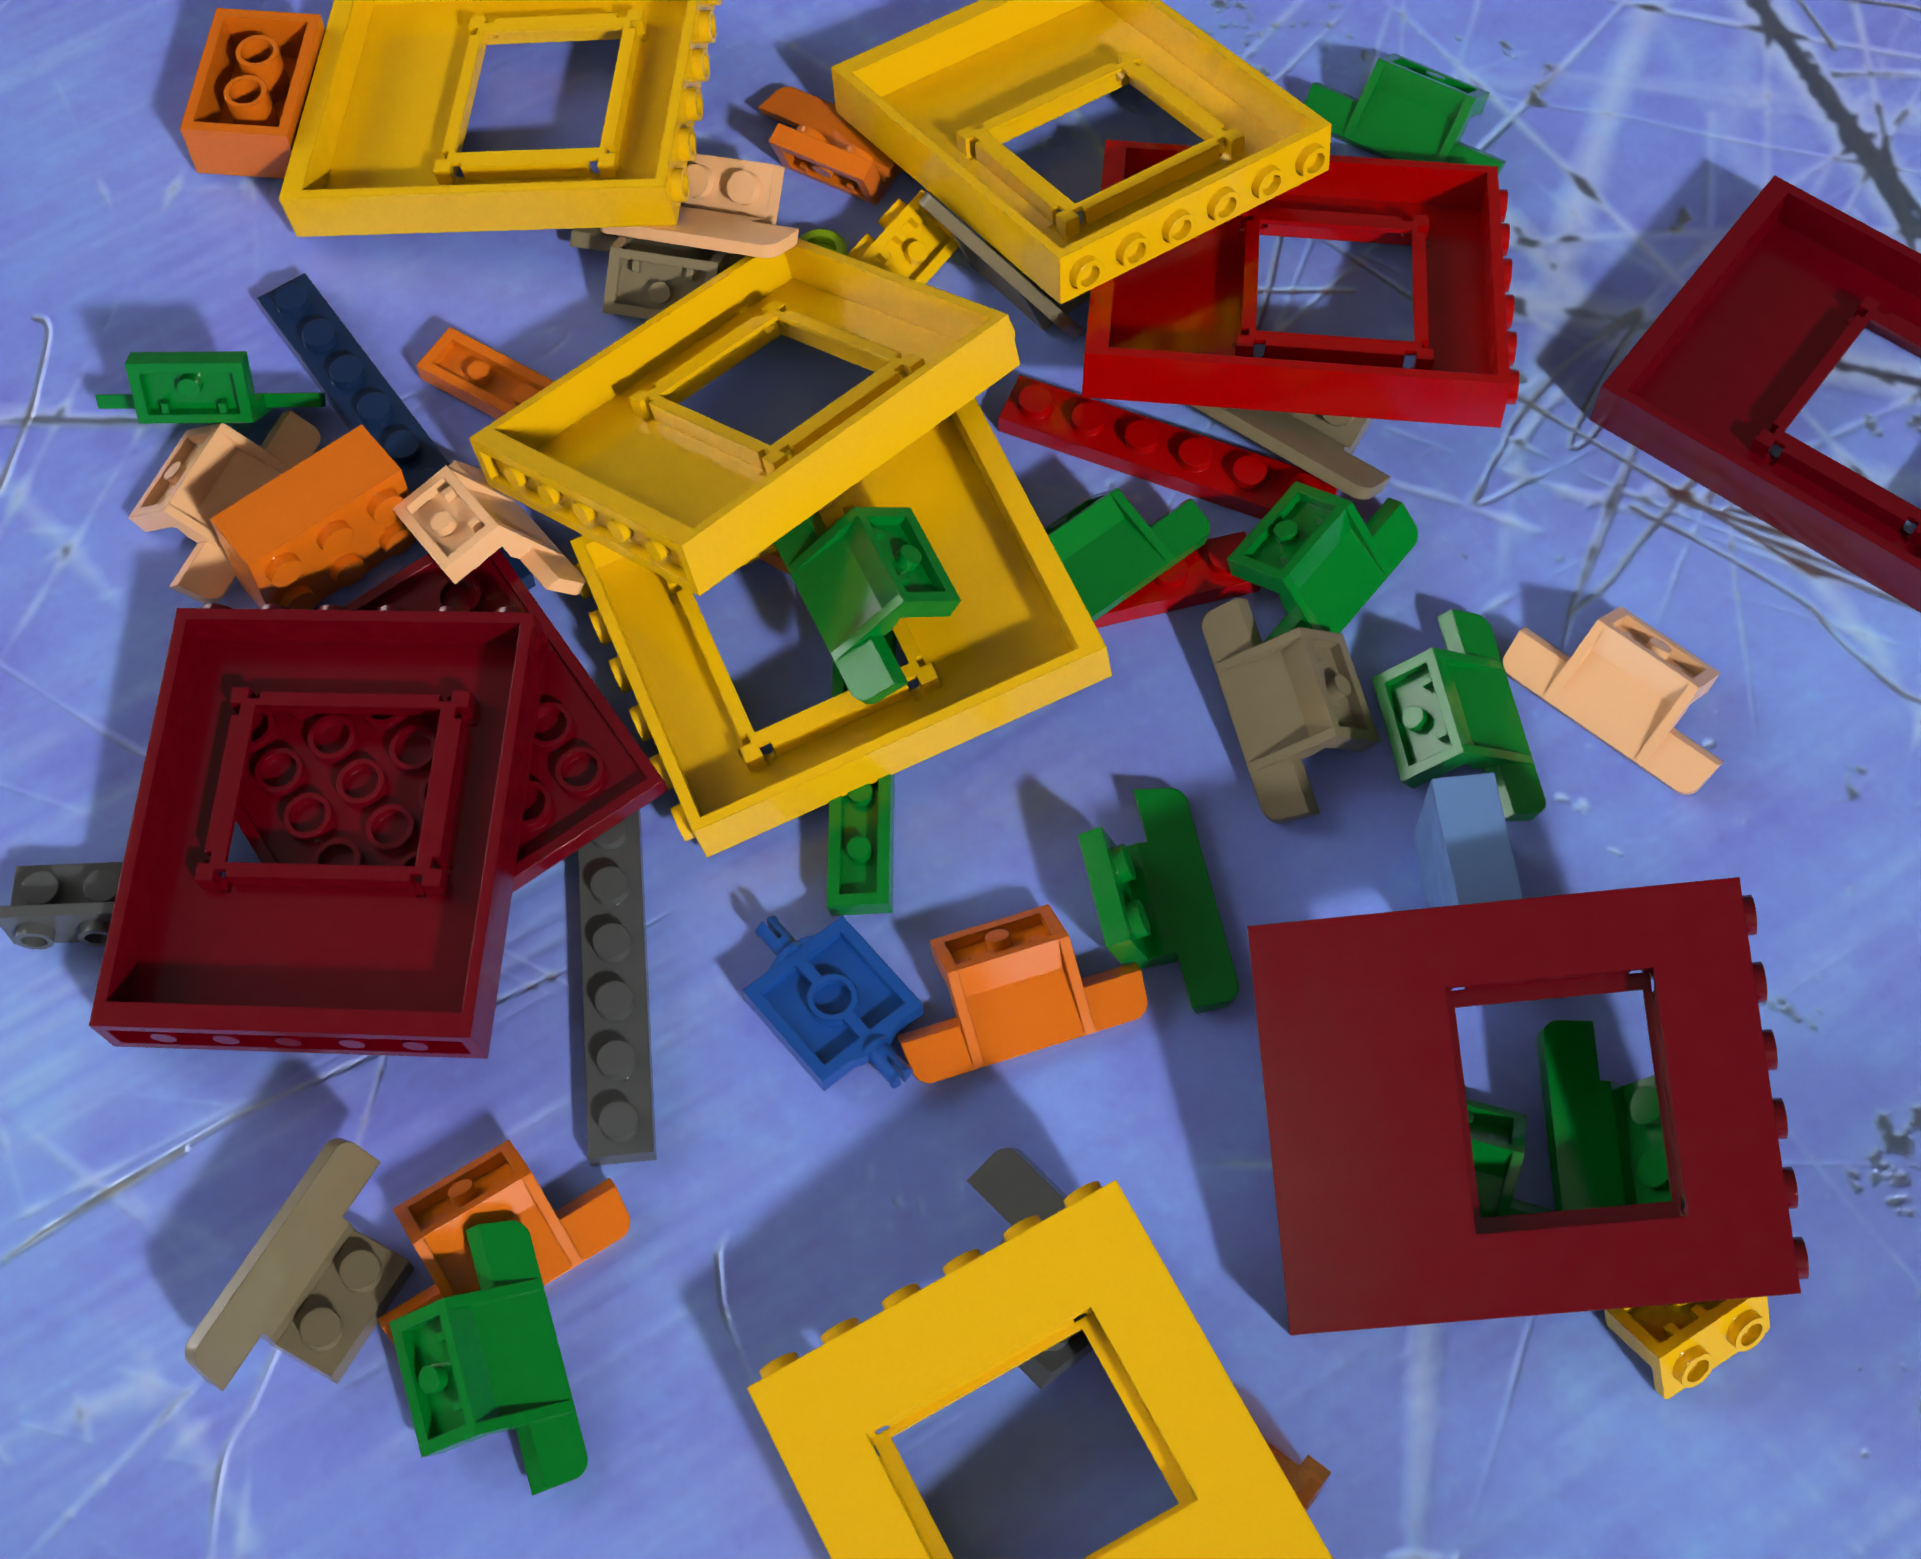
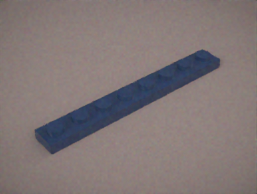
(355, 384)

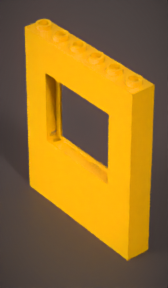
(1001, 67)
(398, 97)
(697, 498)
(998, 656)
(990, 1319)

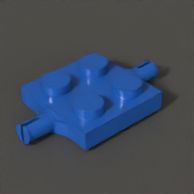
(833, 1002)

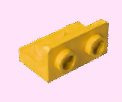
(910, 244)
(1690, 1338)

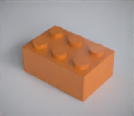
(251, 91)
(317, 524)

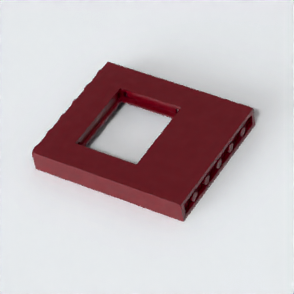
(1746, 355)
(324, 949)
(1378, 1130)

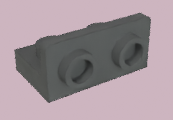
(61, 904)

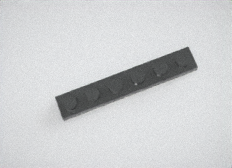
(616, 997)

